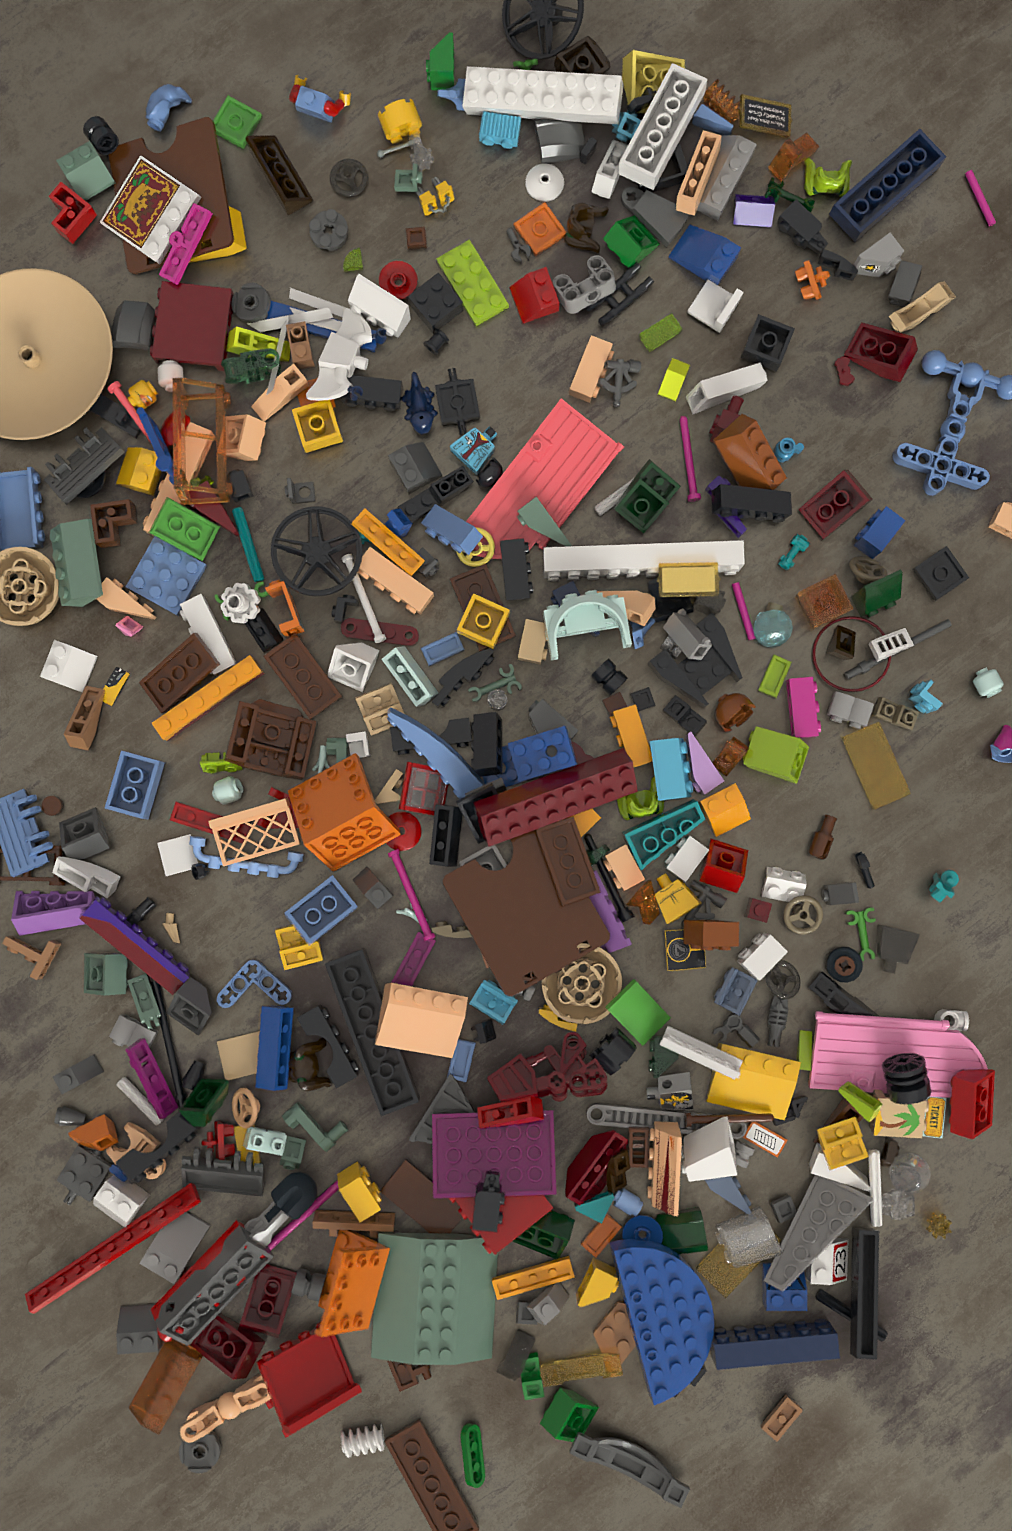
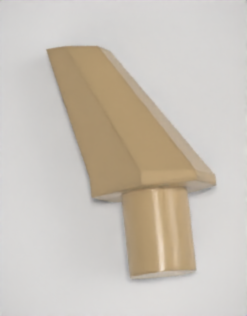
(171, 927)

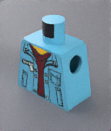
(475, 448)

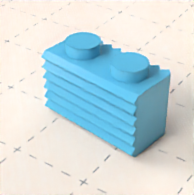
(499, 129)

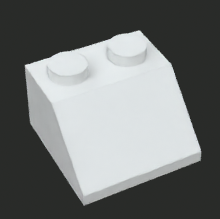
(68, 666)

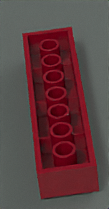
(556, 797)

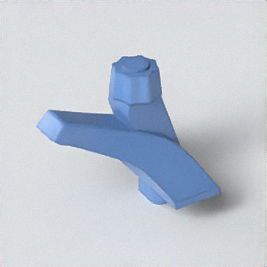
(454, 93)
(640, 631)

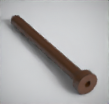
(735, 1118)

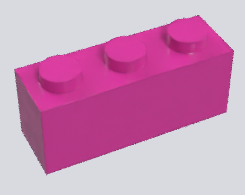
(803, 707)

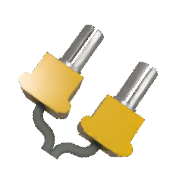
(429, 203)

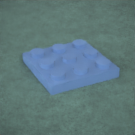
(166, 575)

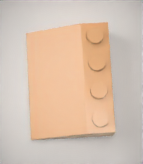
(420, 1020)

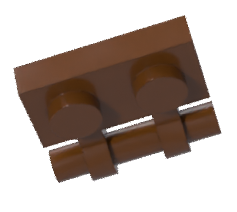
(406, 1375)

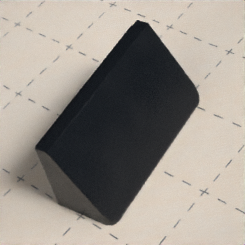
(264, 631)

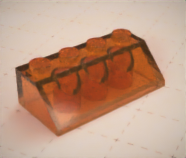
(164, 1384)

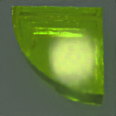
(353, 260)
(195, 482)

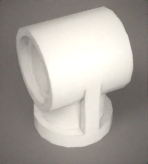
(958, 1021)

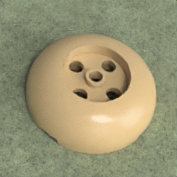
(26, 563)
(591, 1008)

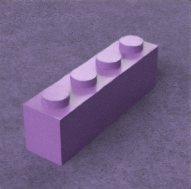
(48, 911)
(608, 915)

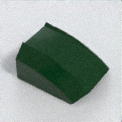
(683, 1232)

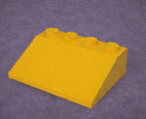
(763, 1084)

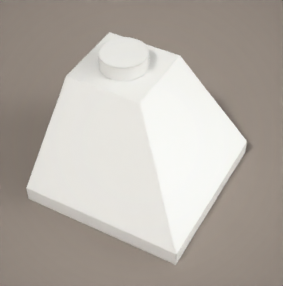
(353, 664)

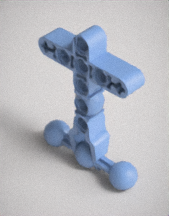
(970, 376)

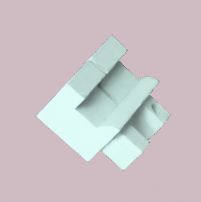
(262, 1141)

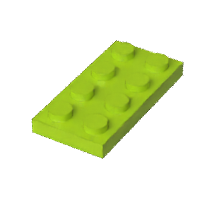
(472, 282)

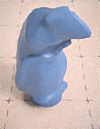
(160, 103)

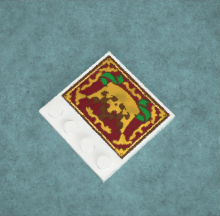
(149, 209)

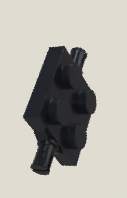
(457, 401)

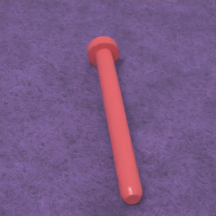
(115, 388)

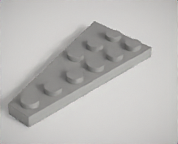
(819, 1220)

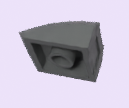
(559, 140)
(133, 325)

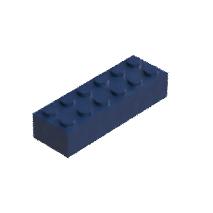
(887, 185)
(774, 1344)

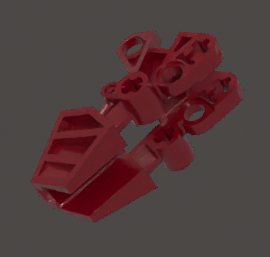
(519, 1079)

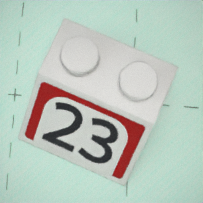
(830, 1265)

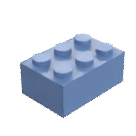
(134, 785)
(320, 910)

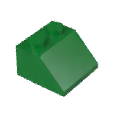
(441, 64)
(630, 240)
(568, 1415)

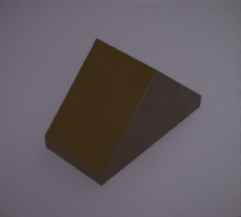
(842, 643)

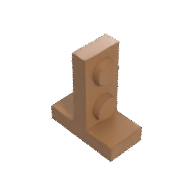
(33, 954)

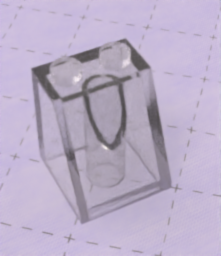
(748, 1238)

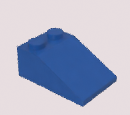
(705, 254)

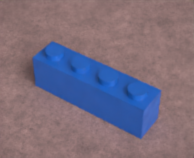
(274, 1047)

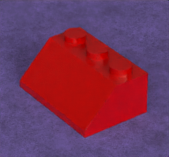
(972, 1102)

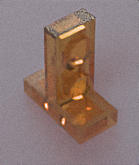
(792, 154)

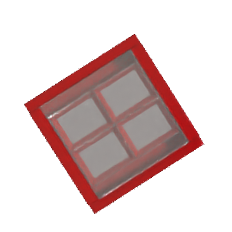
(422, 789)

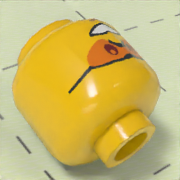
(142, 394)

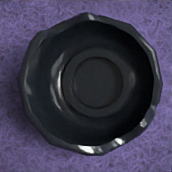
(490, 474)

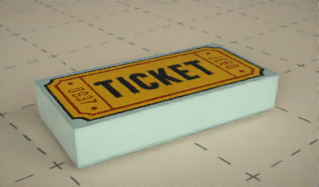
(935, 1117)

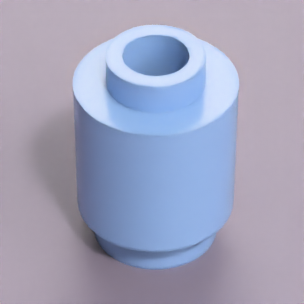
(627, 1202)

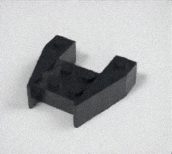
(696, 676)

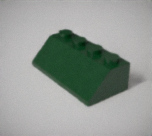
(548, 1234)

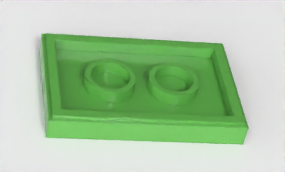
(184, 529)
(638, 1012)

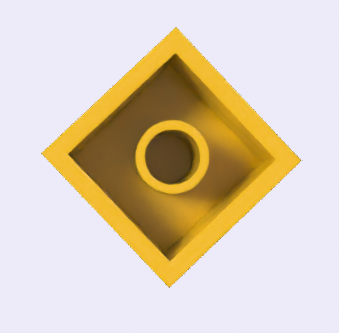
(317, 425)
(483, 621)
(359, 1191)

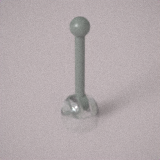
(413, 141)

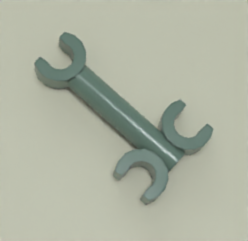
(509, 680)

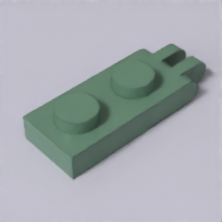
(144, 1000)

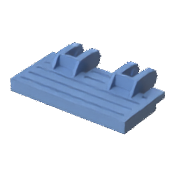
(20, 834)

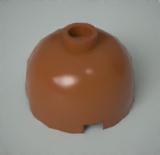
(733, 710)

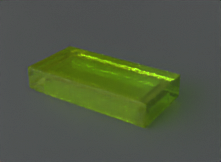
(660, 332)

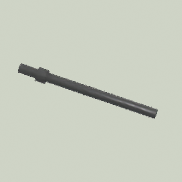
(865, 666)

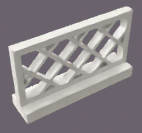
(701, 1052)

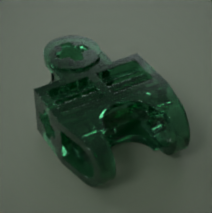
(247, 367)

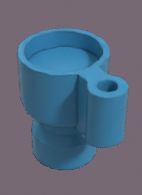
(785, 448)

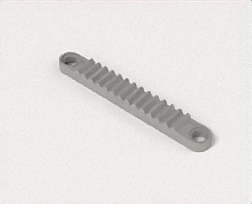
(631, 1116)

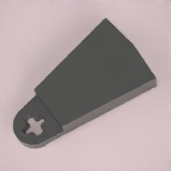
(655, 213)

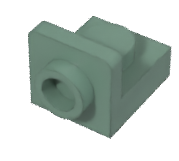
(292, 1153)

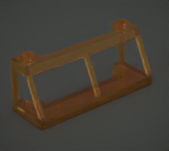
(180, 403)

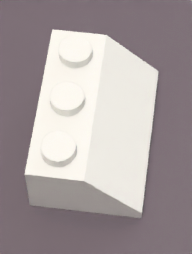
(379, 306)

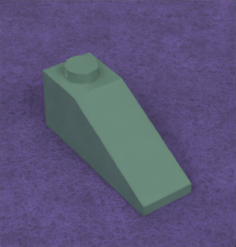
(539, 520)

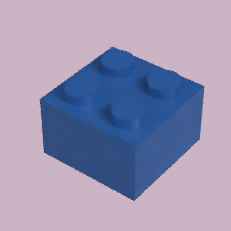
(881, 529)

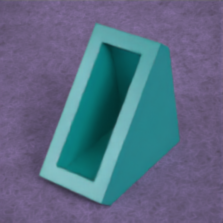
(596, 1207)

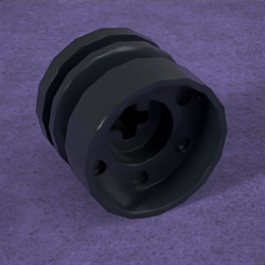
(906, 1078)

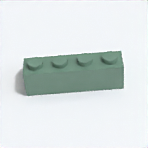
(76, 563)

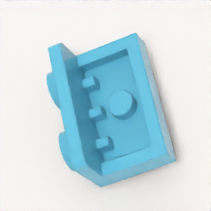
(923, 699)
(493, 1001)

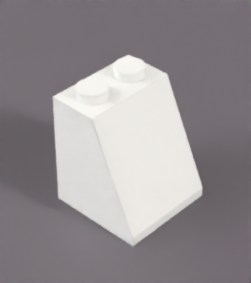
(709, 1152)
(120, 1200)

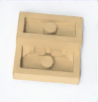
(375, 707)

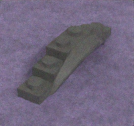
(633, 1462)

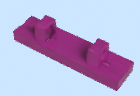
(151, 1078)

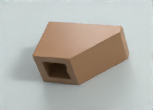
(300, 345)

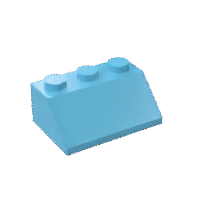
(671, 769)

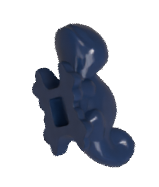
(419, 410)

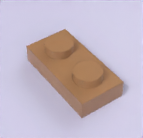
(781, 1418)

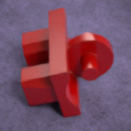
(220, 1130)

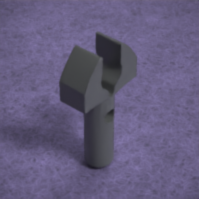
(518, 246)

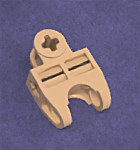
(138, 1140)

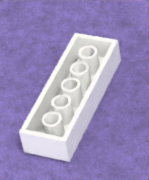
(662, 126)

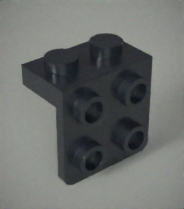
(667, 605)

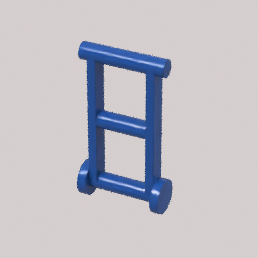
(164, 461)

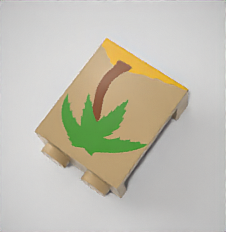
(899, 1119)

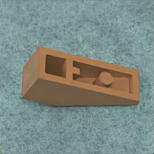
(85, 718)

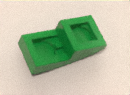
(531, 1378)

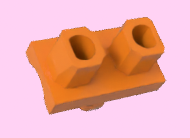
(806, 272)

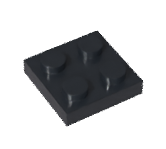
(941, 573)

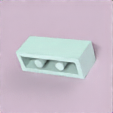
(410, 676)

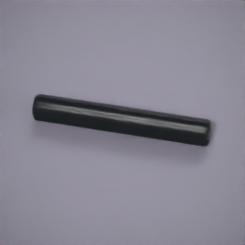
(842, 1309)

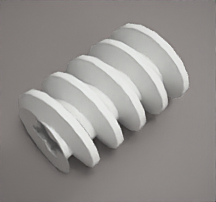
(362, 1441)

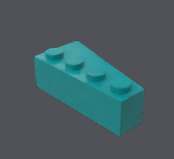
(659, 833)

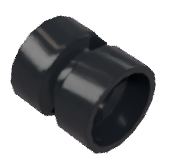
(100, 135)
(609, 677)

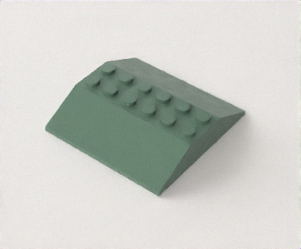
(435, 1300)

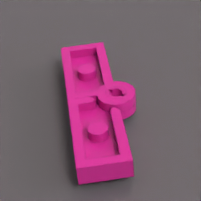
(185, 243)

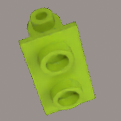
(212, 763)

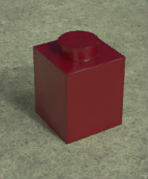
(758, 910)

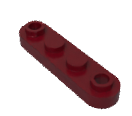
(394, 633)

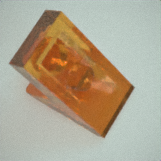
(730, 755)
(647, 902)

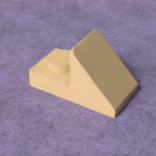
(387, 794)

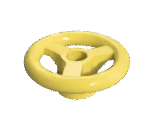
(490, 548)

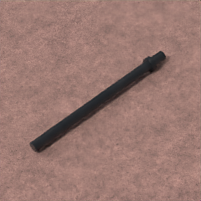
(180, 1095)

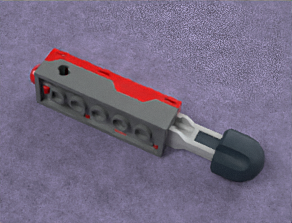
(229, 1264)

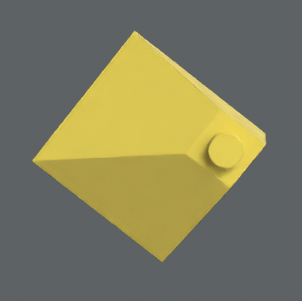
(643, 71)

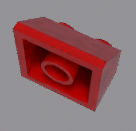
(535, 295)
(724, 866)

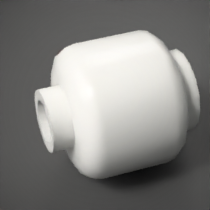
(167, 371)

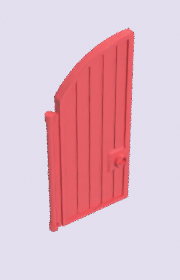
(555, 467)

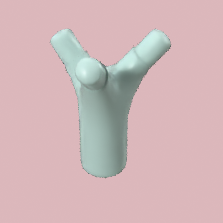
(322, 760)
(408, 912)

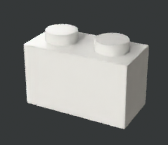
(686, 858)

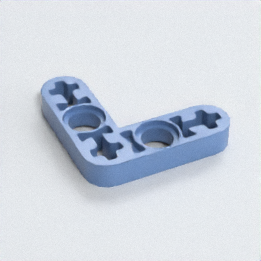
(257, 978)

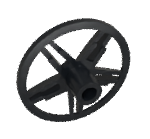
(544, 14)
(316, 551)

